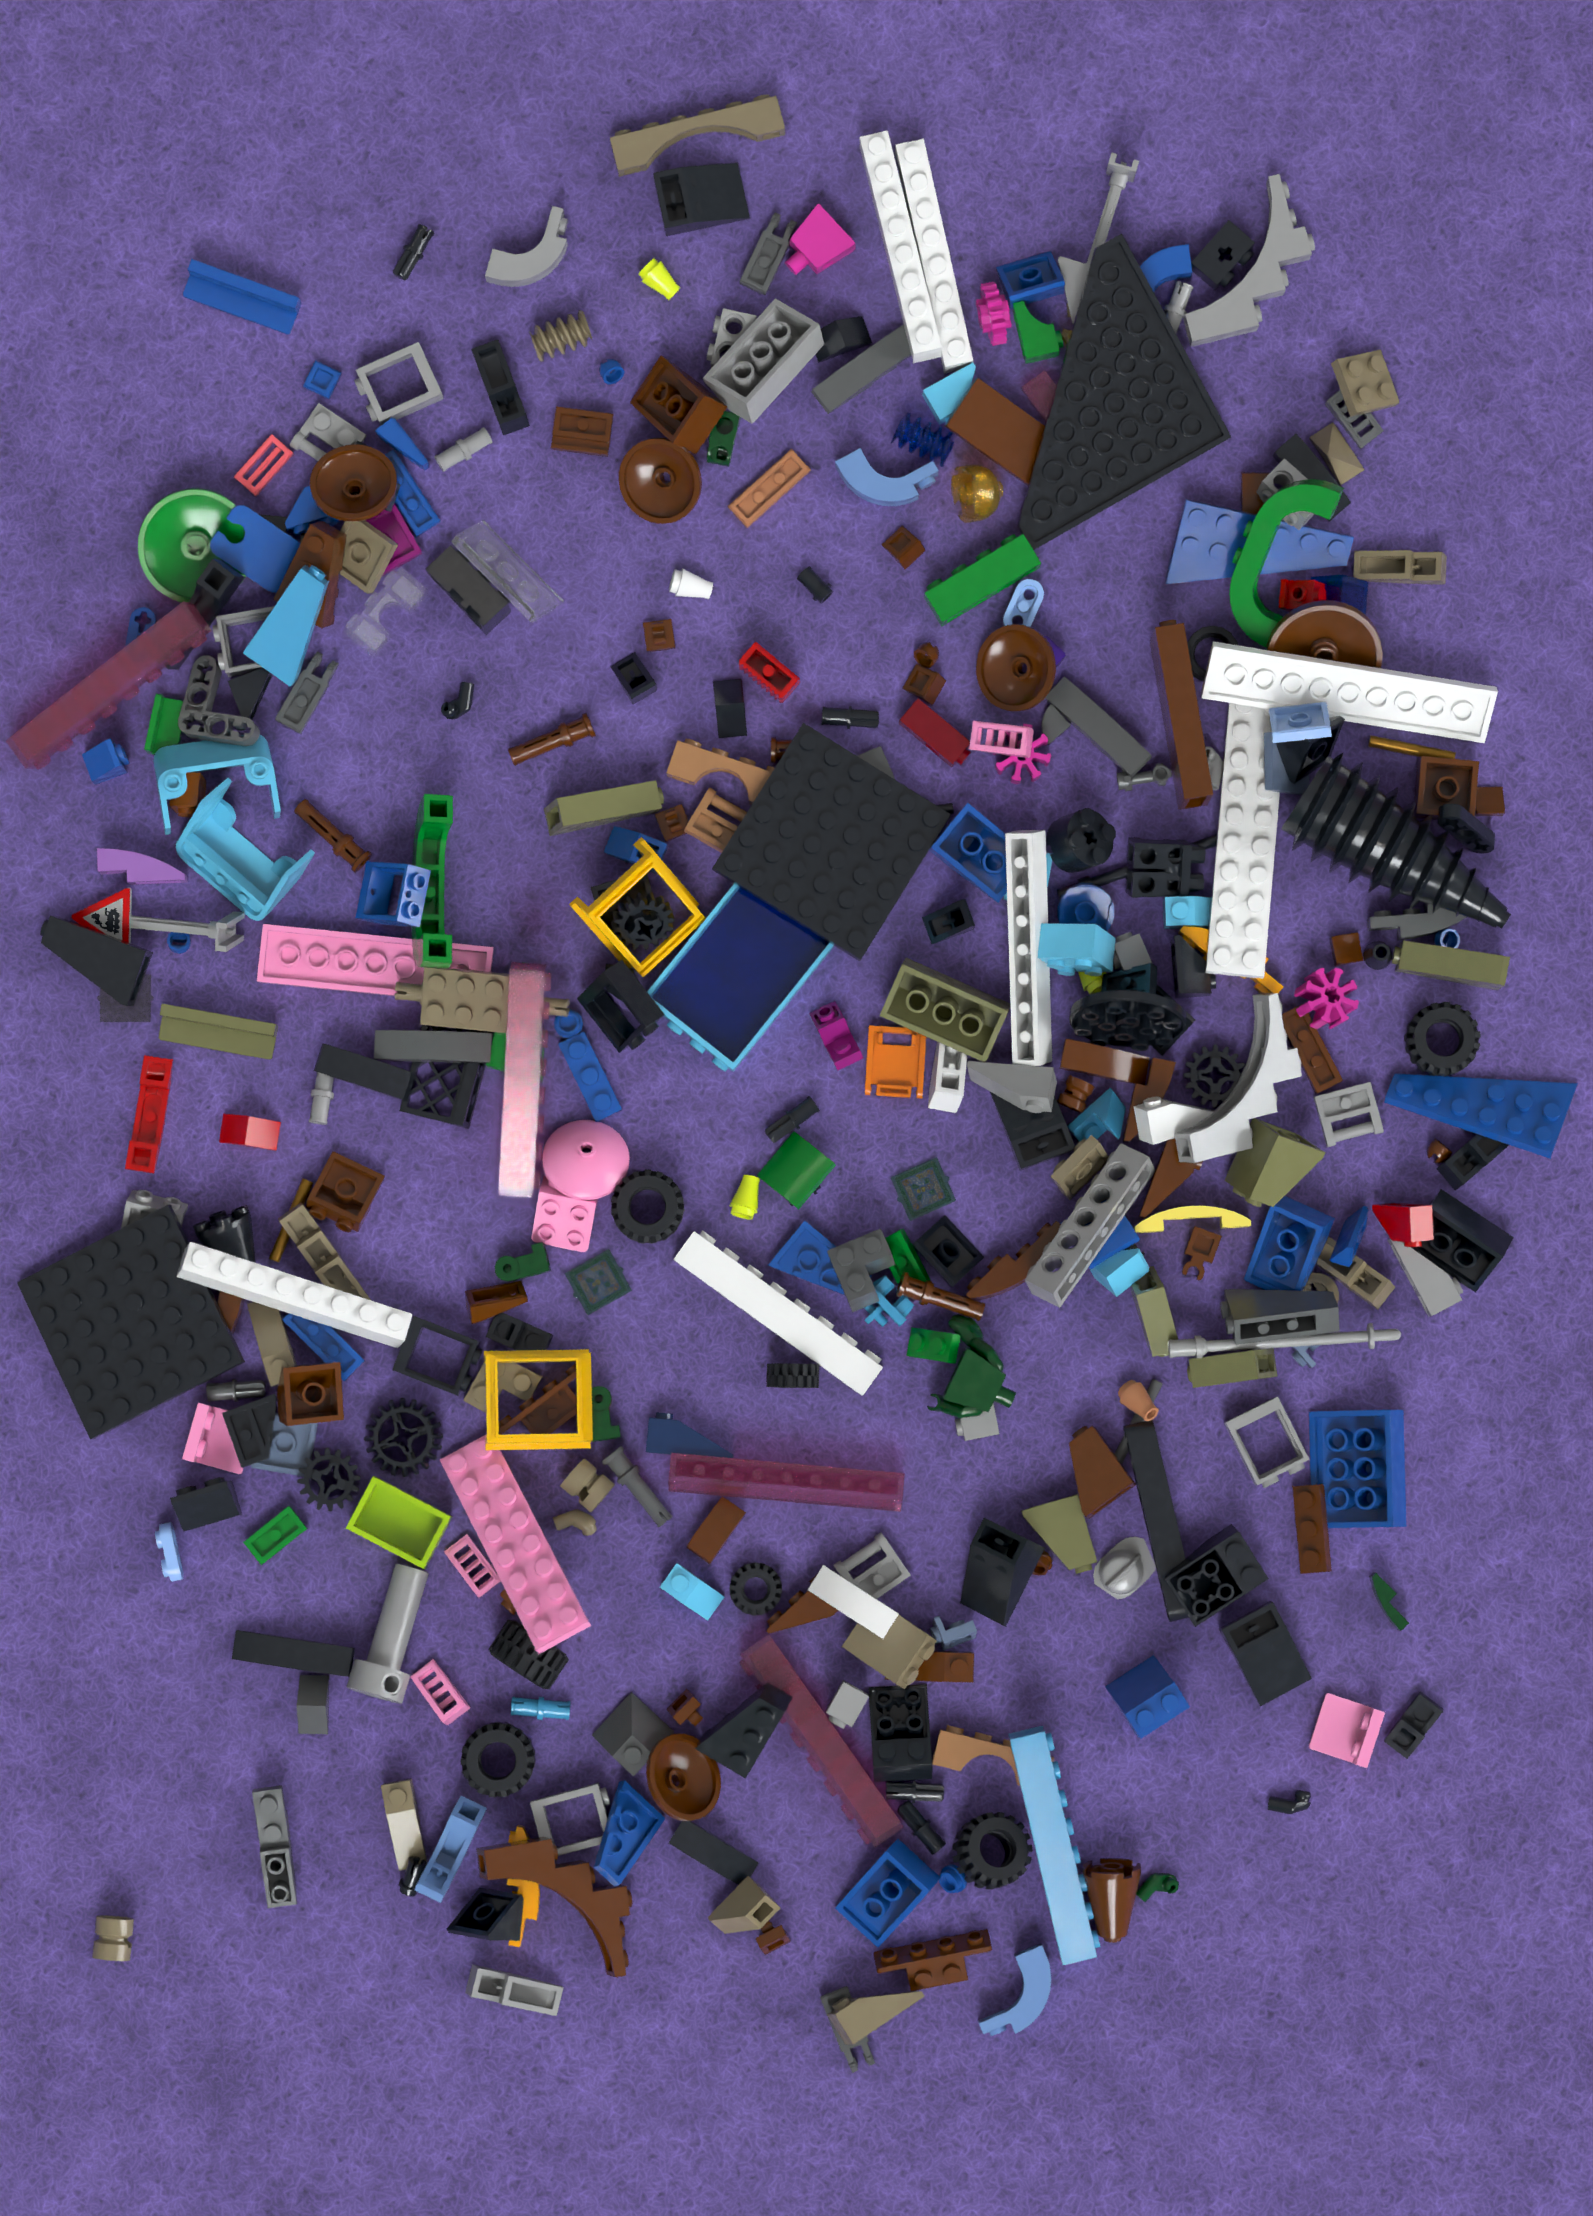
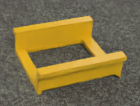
(592, 913)
(578, 1440)

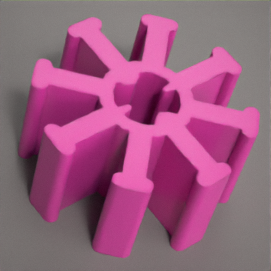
(1027, 762)
(1326, 998)

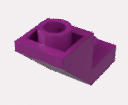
(836, 1035)

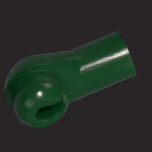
(1157, 1882)

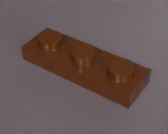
(1312, 1051)
(1312, 1528)

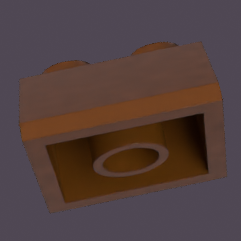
(310, 1394)

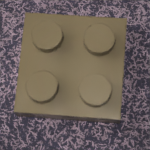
(1365, 382)
(365, 554)
(1080, 1167)

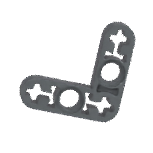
(202, 711)

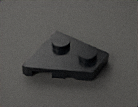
(252, 1429)

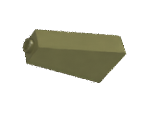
(602, 807)
(1451, 964)

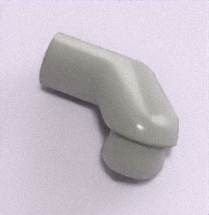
(1215, 767)

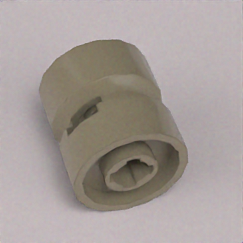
(587, 1485)
(113, 1938)

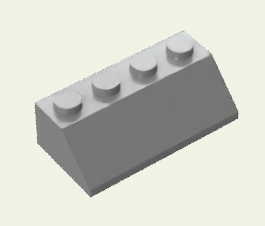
(764, 360)

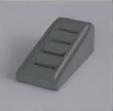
(1345, 422)

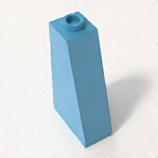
(287, 631)

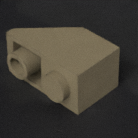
(744, 1909)

